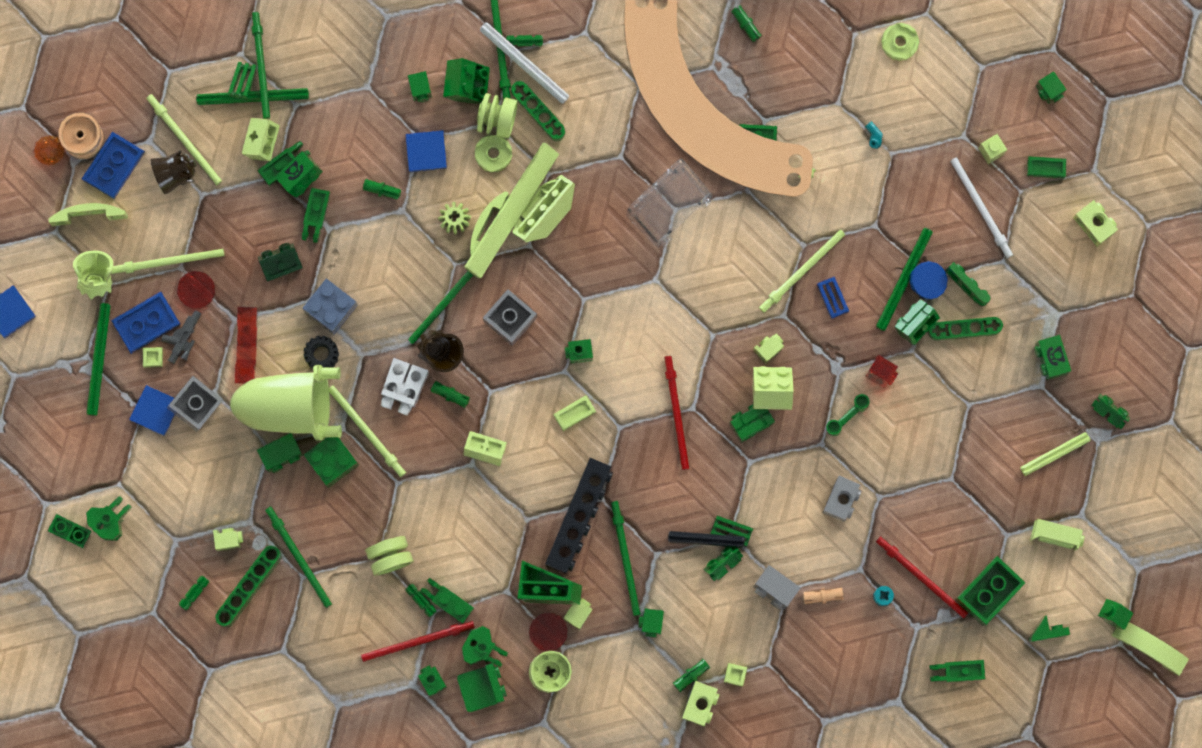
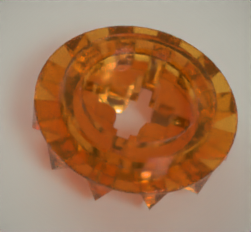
(54, 156)

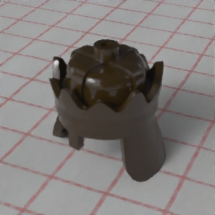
(173, 171)
(441, 350)

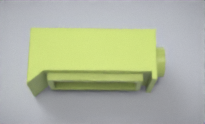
(1057, 534)

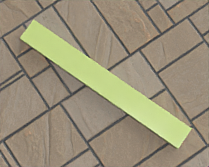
(511, 210)

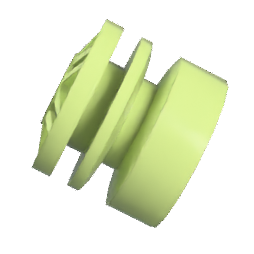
(497, 115)
(559, 678)

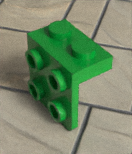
(481, 688)

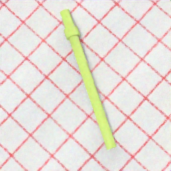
(161, 112)
(129, 267)
(775, 296)
(390, 459)

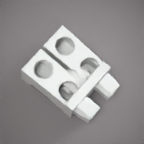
(404, 392)

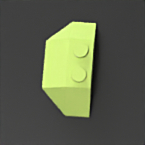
(545, 209)

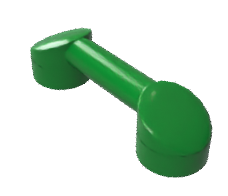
(861, 404)

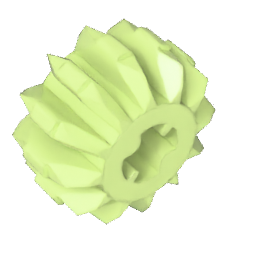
(459, 223)

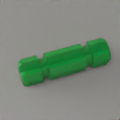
(525, 40)
(193, 593)
(421, 601)

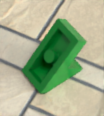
(1043, 632)

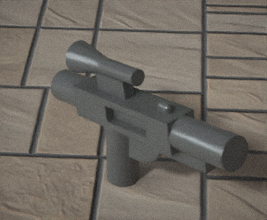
(181, 337)

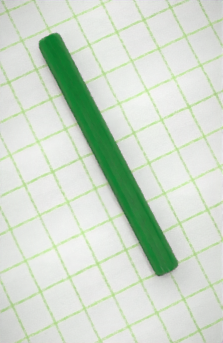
(254, 96)
(904, 279)
(98, 359)

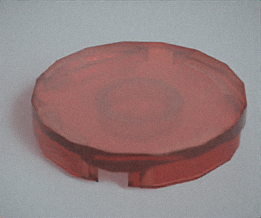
(196, 290)
(548, 632)

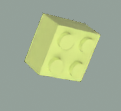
(772, 388)

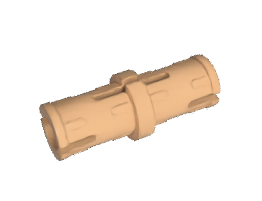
(823, 595)

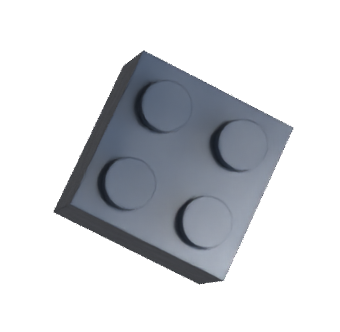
(330, 306)

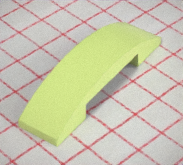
(496, 204)
(64, 216)
(1152, 647)

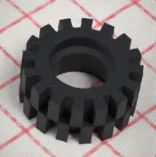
(321, 342)

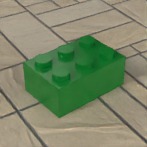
(990, 591)

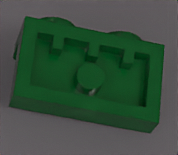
(280, 261)

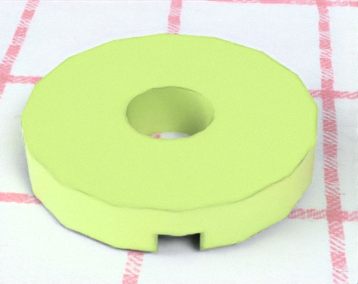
(900, 52)
(493, 164)

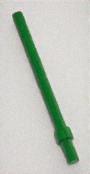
(257, 32)
(504, 83)
(440, 307)
(618, 521)
(278, 525)

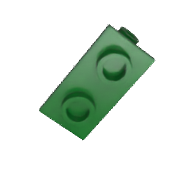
(1106, 405)
(716, 567)

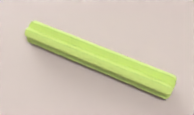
(1055, 454)

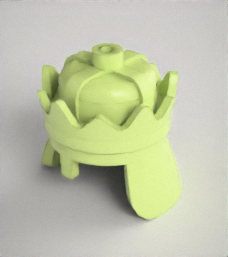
(93, 273)

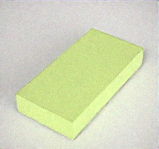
(574, 413)

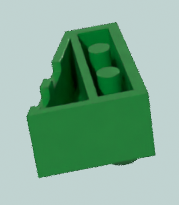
(546, 587)

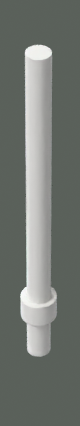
(1000, 239)

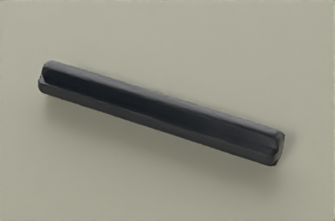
(706, 539)

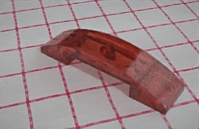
(246, 344)

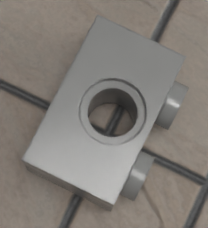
(834, 507)

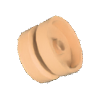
(75, 126)

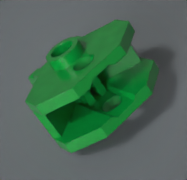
(106, 516)
(483, 648)

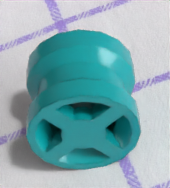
(881, 598)

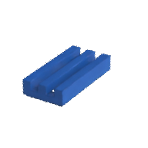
(826, 282)

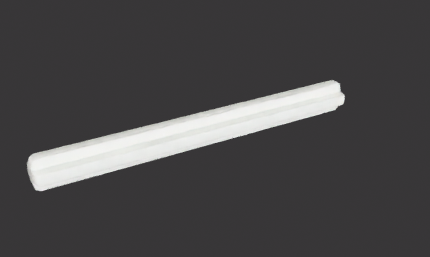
(524, 63)

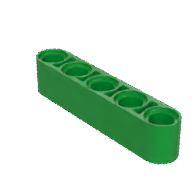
(239, 591)

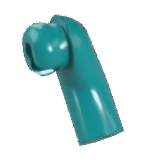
(876, 135)

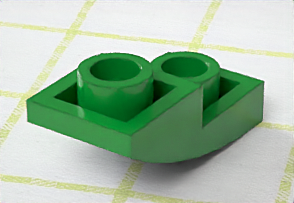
(69, 530)

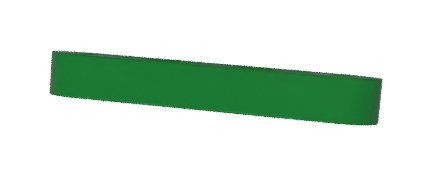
(536, 112)
(965, 328)

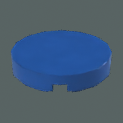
(928, 280)

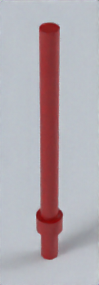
(671, 375)
(892, 552)
(454, 630)

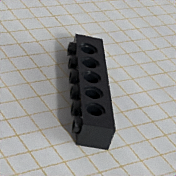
(593, 469)

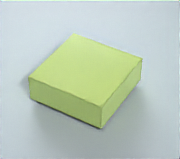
(152, 357)
(735, 674)

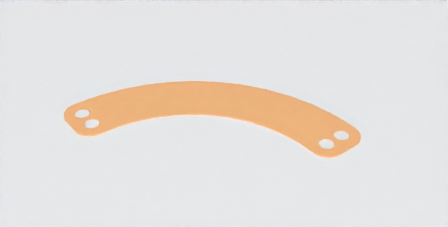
(693, 119)

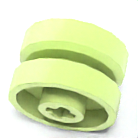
(388, 554)

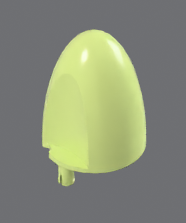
(288, 403)

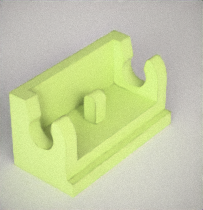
(484, 448)

